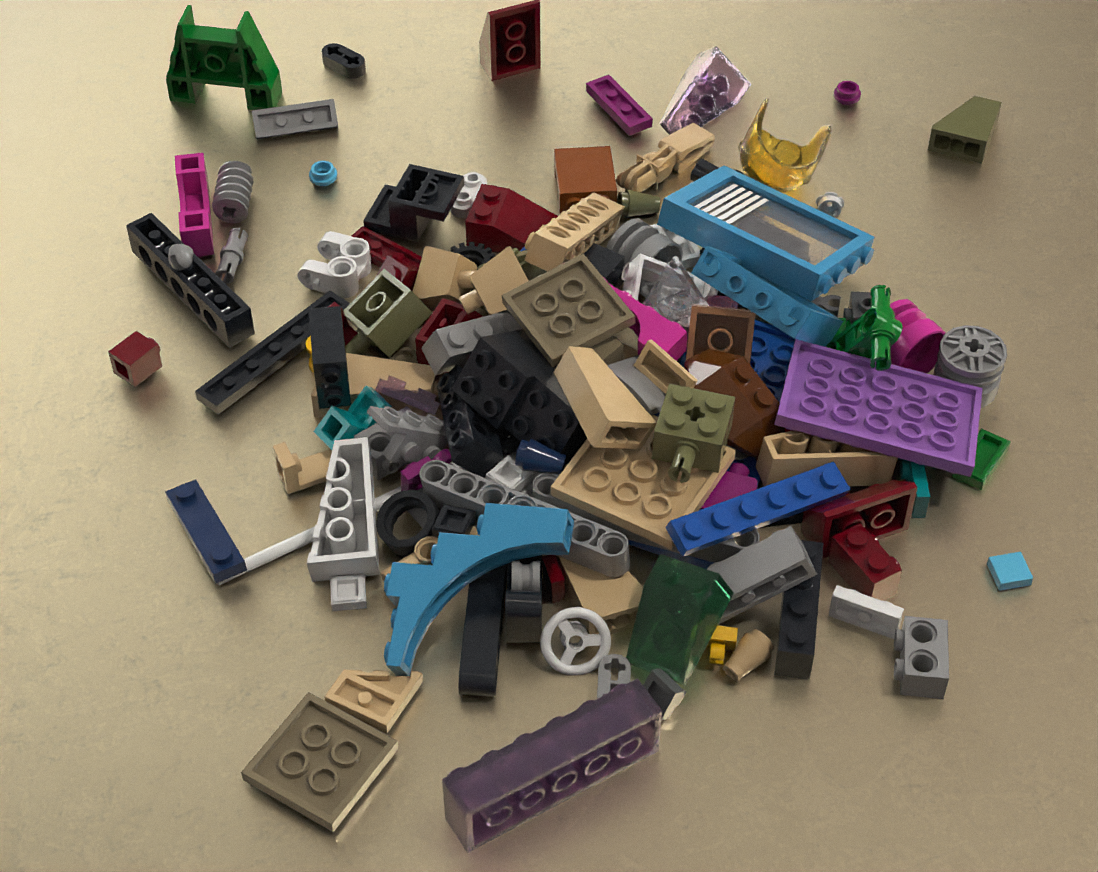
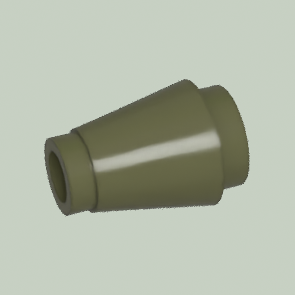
(638, 203)

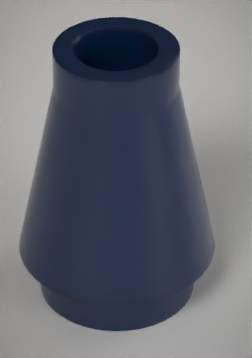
(539, 458)

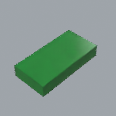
(989, 454)

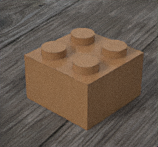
(720, 330)

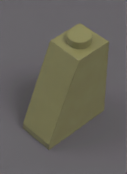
(966, 130)

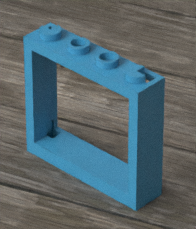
(768, 300)

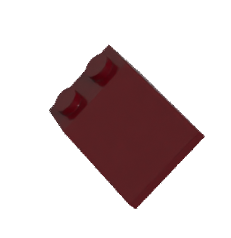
(511, 41)
(503, 218)

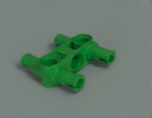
(872, 332)

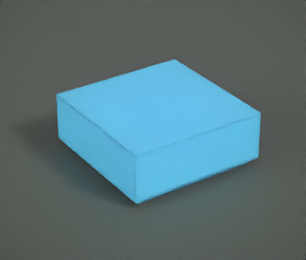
(1009, 571)

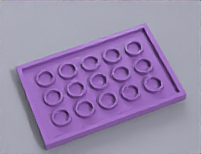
(881, 411)

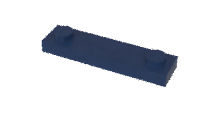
(206, 531)

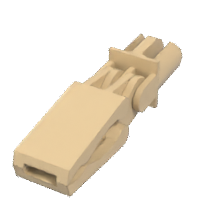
(675, 154)

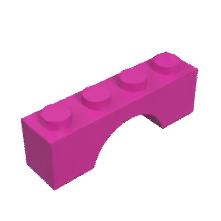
(194, 198)
(653, 326)

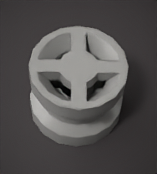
(525, 576)

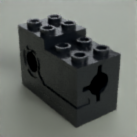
(518, 391)

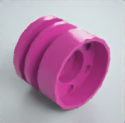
(919, 338)

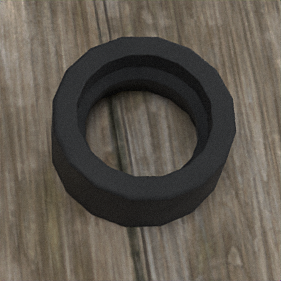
(394, 508)

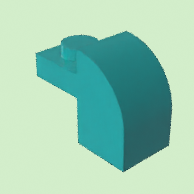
(344, 424)

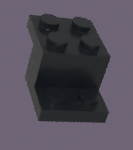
(414, 201)

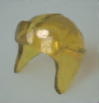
(777, 161)

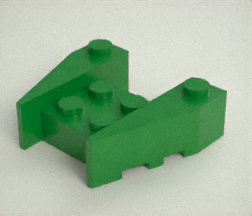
(223, 59)

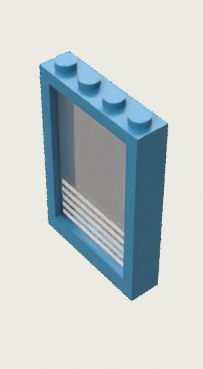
(767, 231)

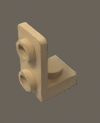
(300, 473)

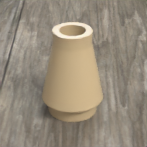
(749, 654)

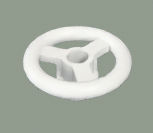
(570, 629)

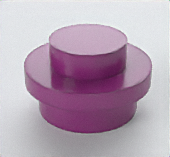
(847, 93)

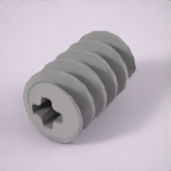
(233, 192)

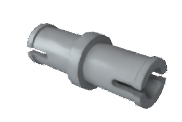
(231, 255)

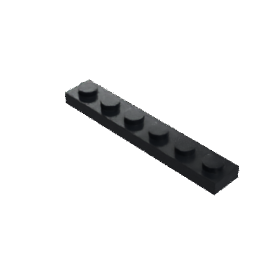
(262, 359)

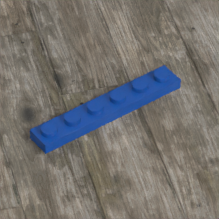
(757, 509)

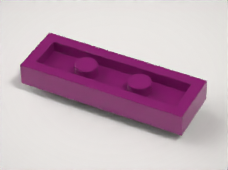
(619, 105)

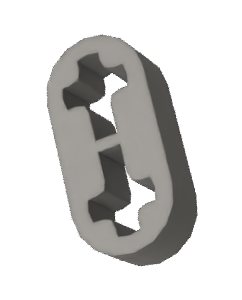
(608, 662)

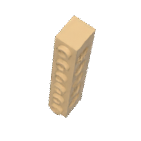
(573, 232)

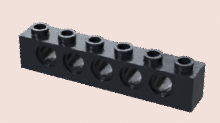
(195, 286)

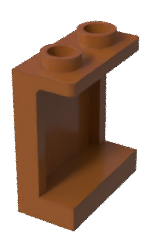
(582, 172)

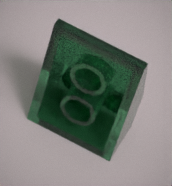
(677, 617)

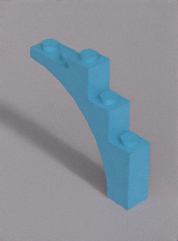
(457, 560)

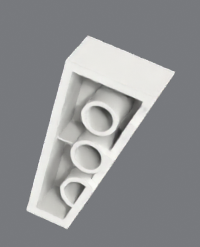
(346, 526)

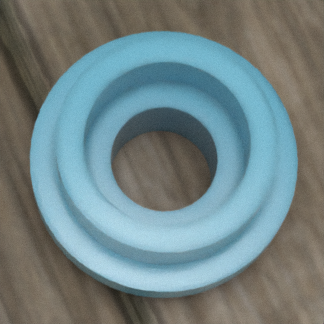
(323, 173)

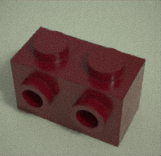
(865, 563)

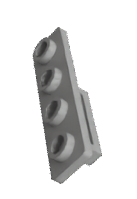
(414, 434)

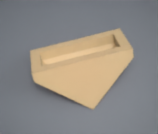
(662, 368)

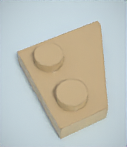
(373, 695)

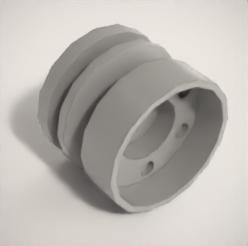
(639, 237)
(973, 358)

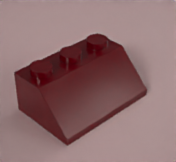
(880, 508)

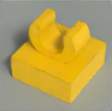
(722, 639)

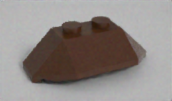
(754, 403)

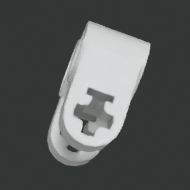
(347, 264)

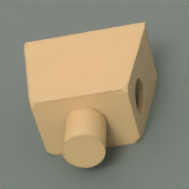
(442, 276)
(493, 280)

